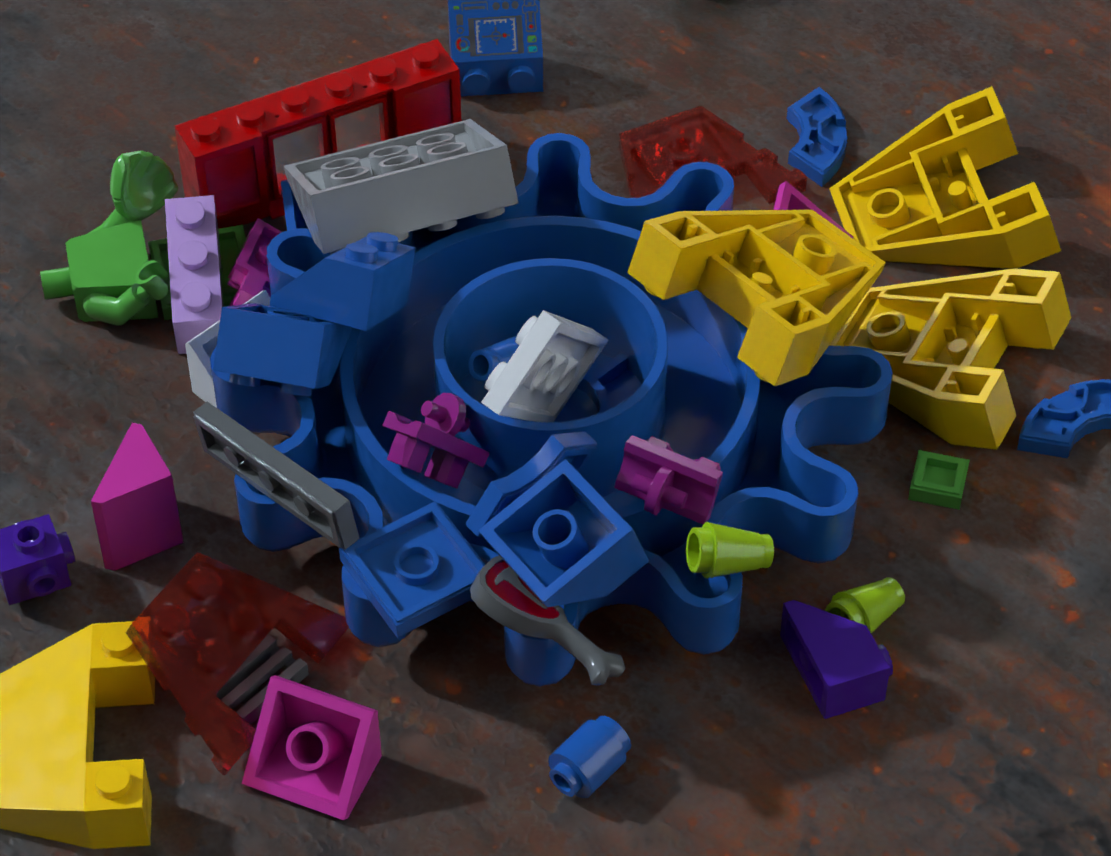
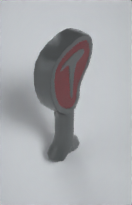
(511, 603)

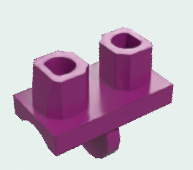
(443, 420)
(669, 479)

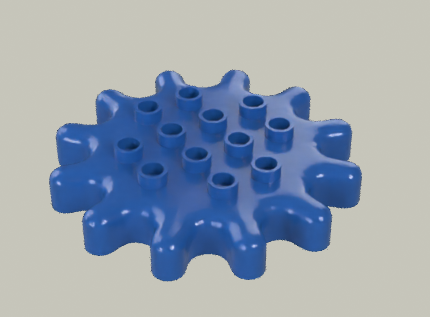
(660, 375)

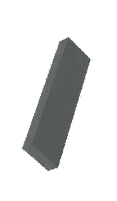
(276, 476)

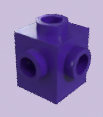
(33, 559)

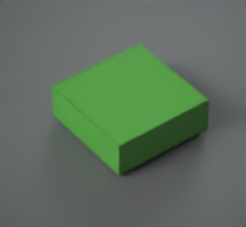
(938, 479)

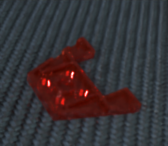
(697, 135)
(207, 629)

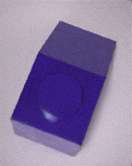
(835, 658)

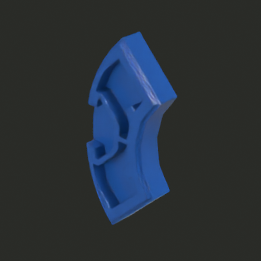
(821, 136)
(1066, 418)
(573, 447)

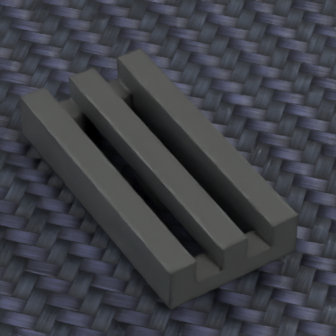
(254, 672)

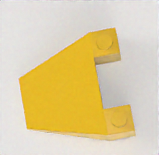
(927, 201)
(771, 270)
(948, 340)
(48, 742)

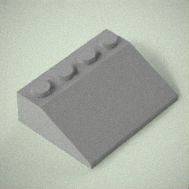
(403, 185)

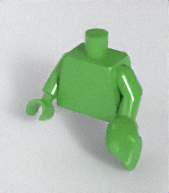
(111, 264)

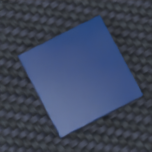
(414, 568)

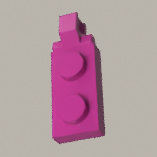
(250, 269)

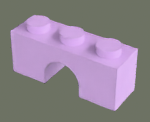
(193, 266)

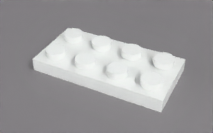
(543, 369)

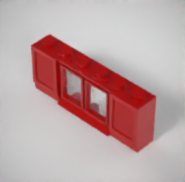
(244, 148)

